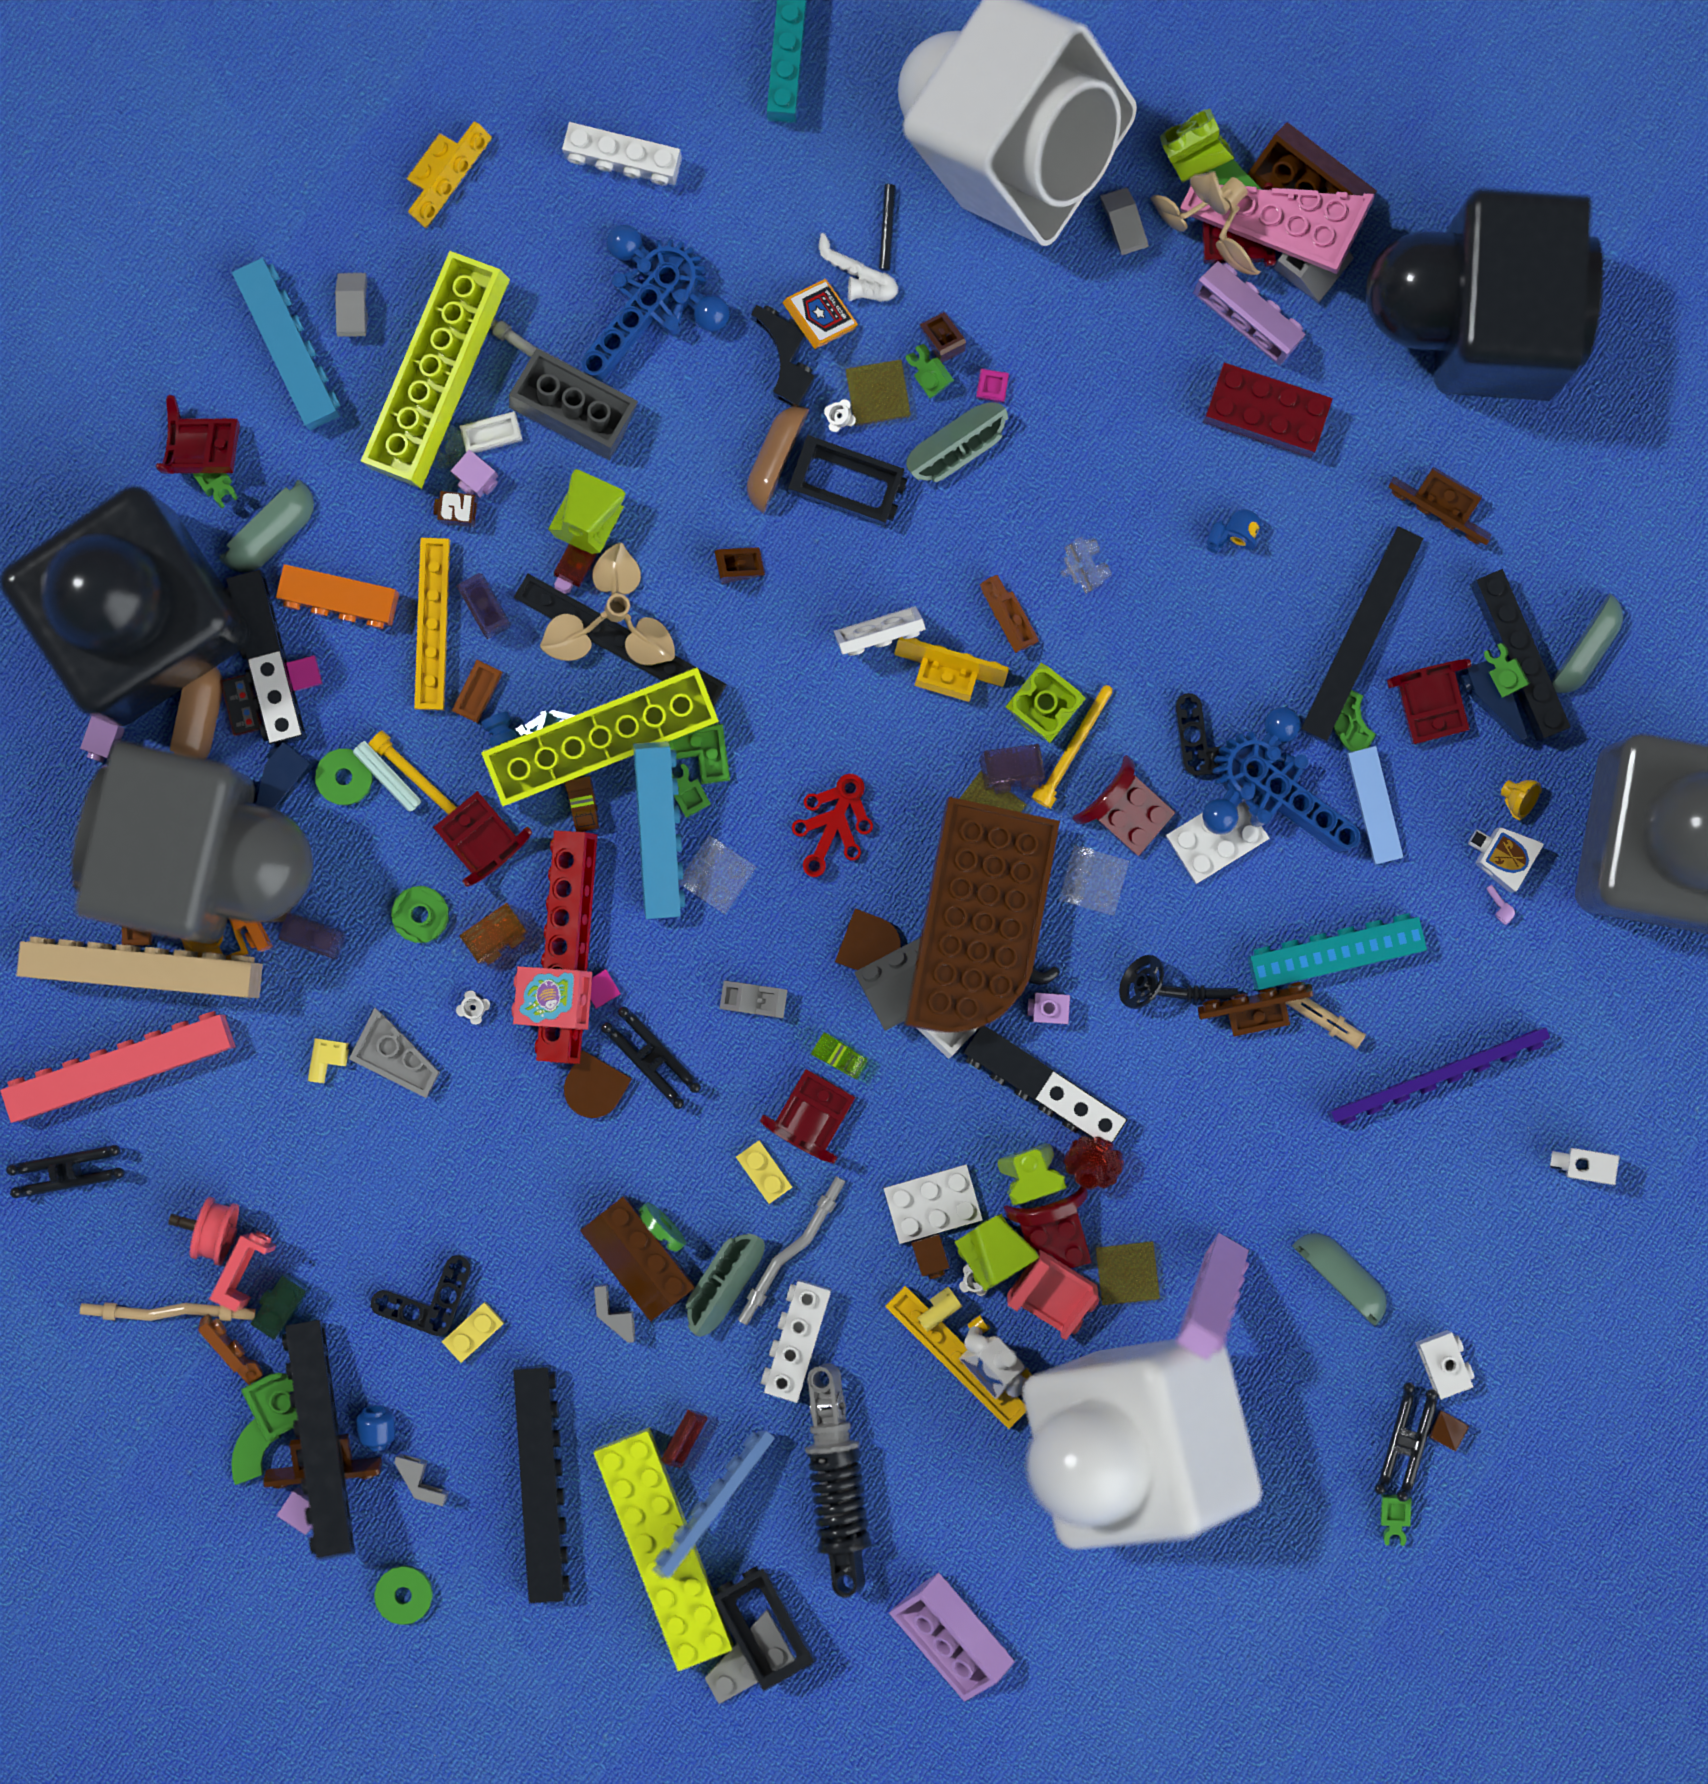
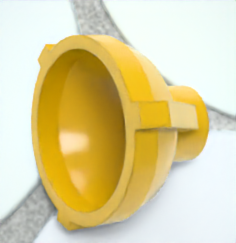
(1521, 797)

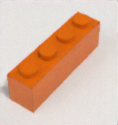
(337, 595)

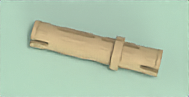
(1353, 1037)

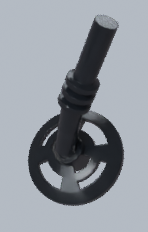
(1151, 986)

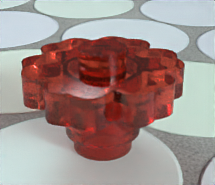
(1093, 1162)

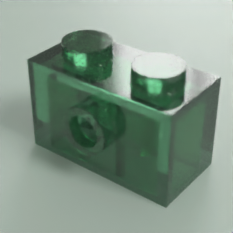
(280, 1306)

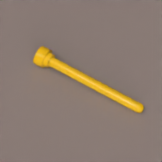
(383, 746)
(1046, 793)

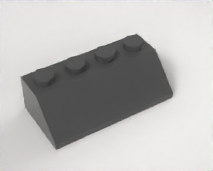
(572, 404)
(889, 984)

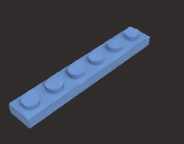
(706, 1511)

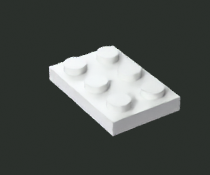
(879, 631)
(1209, 852)
(933, 1204)

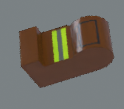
(583, 804)

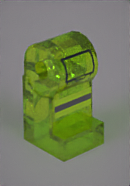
(839, 1056)

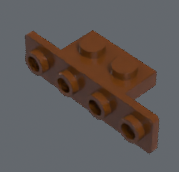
(1446, 500)
(1258, 1011)
(285, 1476)

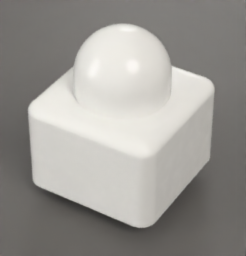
(1015, 114)
(1138, 1445)

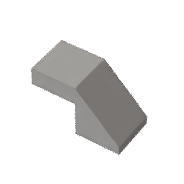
(1124, 221)
(351, 304)
(753, 999)
(620, 1322)
(412, 1471)

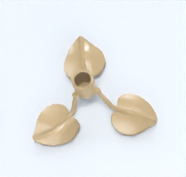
(1221, 201)
(617, 573)

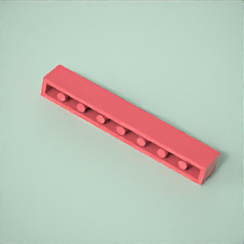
(117, 1068)

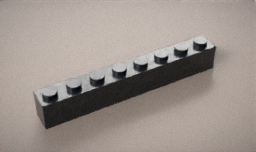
(319, 1440)
(540, 1484)

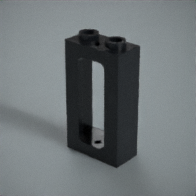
(888, 473)
(727, 1604)

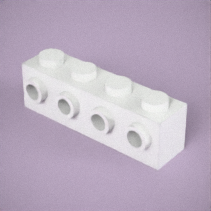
(622, 154)
(797, 1340)

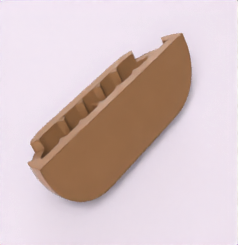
(774, 455)
(197, 716)

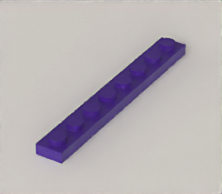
(1427, 1081)

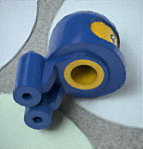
(1240, 531)

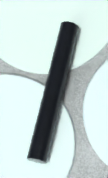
(887, 227)

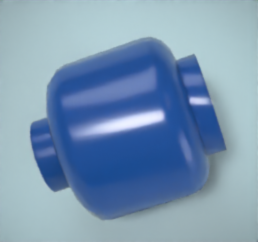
(375, 1427)

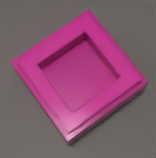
(992, 385)
(304, 673)
(603, 989)

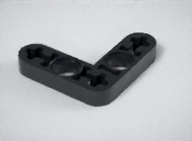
(1205, 754)
(426, 1310)

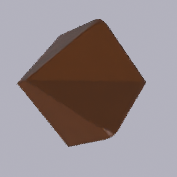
(1448, 1430)

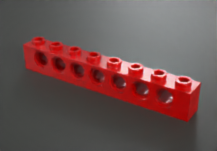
(575, 933)

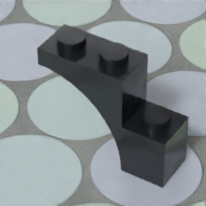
(793, 379)

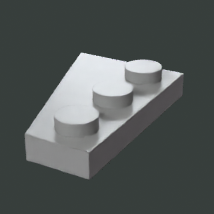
(393, 1056)
(733, 1672)

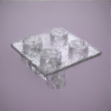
(717, 874)
(1094, 880)

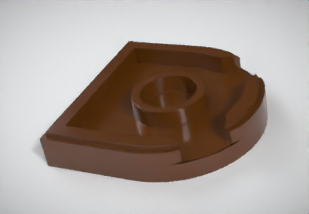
(866, 940)
(594, 1087)

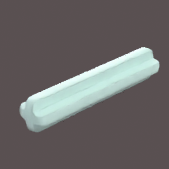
(386, 776)

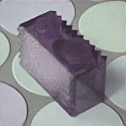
(484, 605)
(1012, 768)
(312, 936)

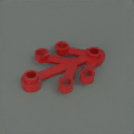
(835, 821)

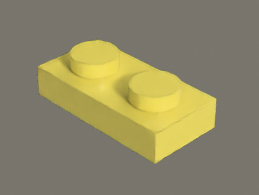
(764, 1172)
(473, 1332)

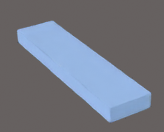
(1374, 805)

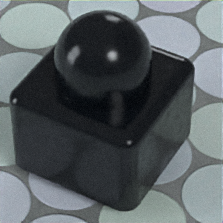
(1498, 295)
(124, 607)

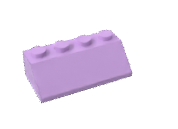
(1248, 312)
(952, 1637)

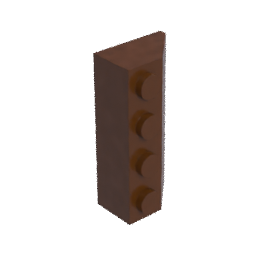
(1300, 164)
(637, 1258)

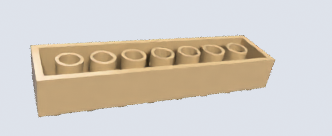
(133, 968)

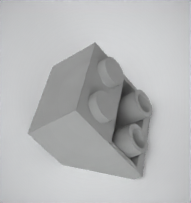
(1308, 277)

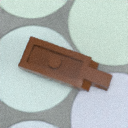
(1009, 614)
(229, 1350)

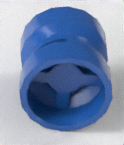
(498, 726)

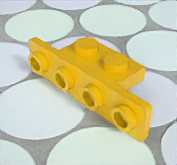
(443, 169)
(949, 670)

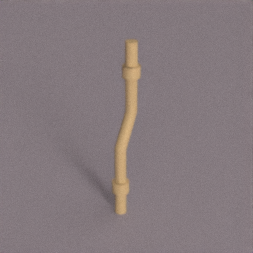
(111, 1311)

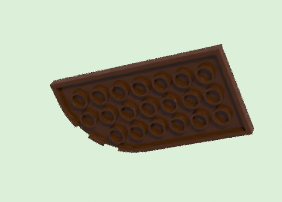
(980, 916)

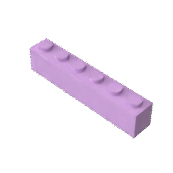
(1214, 1298)

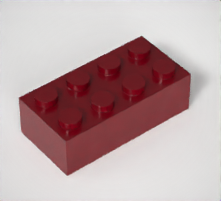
(1267, 410)

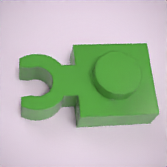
(931, 374)
(216, 485)
(1508, 674)
(690, 794)
(1394, 1515)

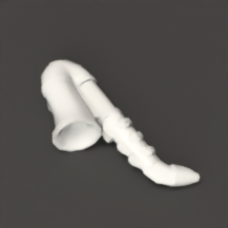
(870, 284)

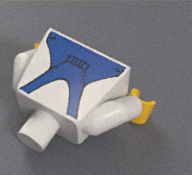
(993, 1362)

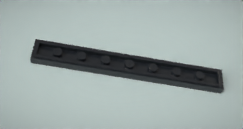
(606, 634)
(1361, 634)

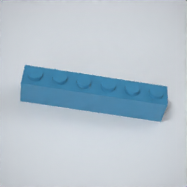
(286, 343)
(657, 829)

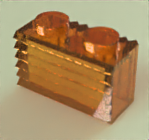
(494, 934)

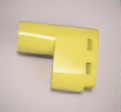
(326, 1053)
(944, 1305)

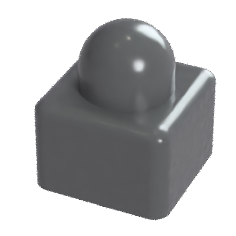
(1648, 834)
(183, 847)

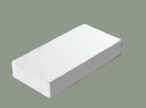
(491, 432)

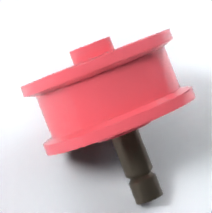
(212, 1231)

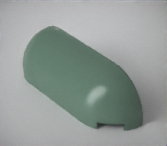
(958, 442)
(270, 529)
(1590, 647)
(1344, 1274)
(723, 1282)

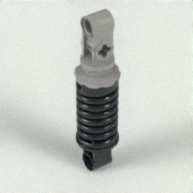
(842, 1504)

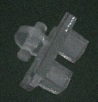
(1081, 565)

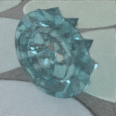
(454, 449)

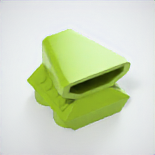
(1196, 145)
(587, 512)
(1045, 703)
(1031, 1174)
(994, 1252)

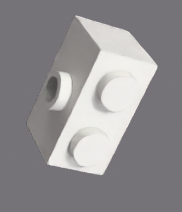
(1445, 1364)

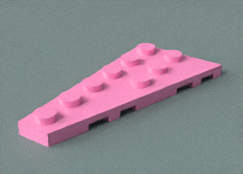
(1294, 221)

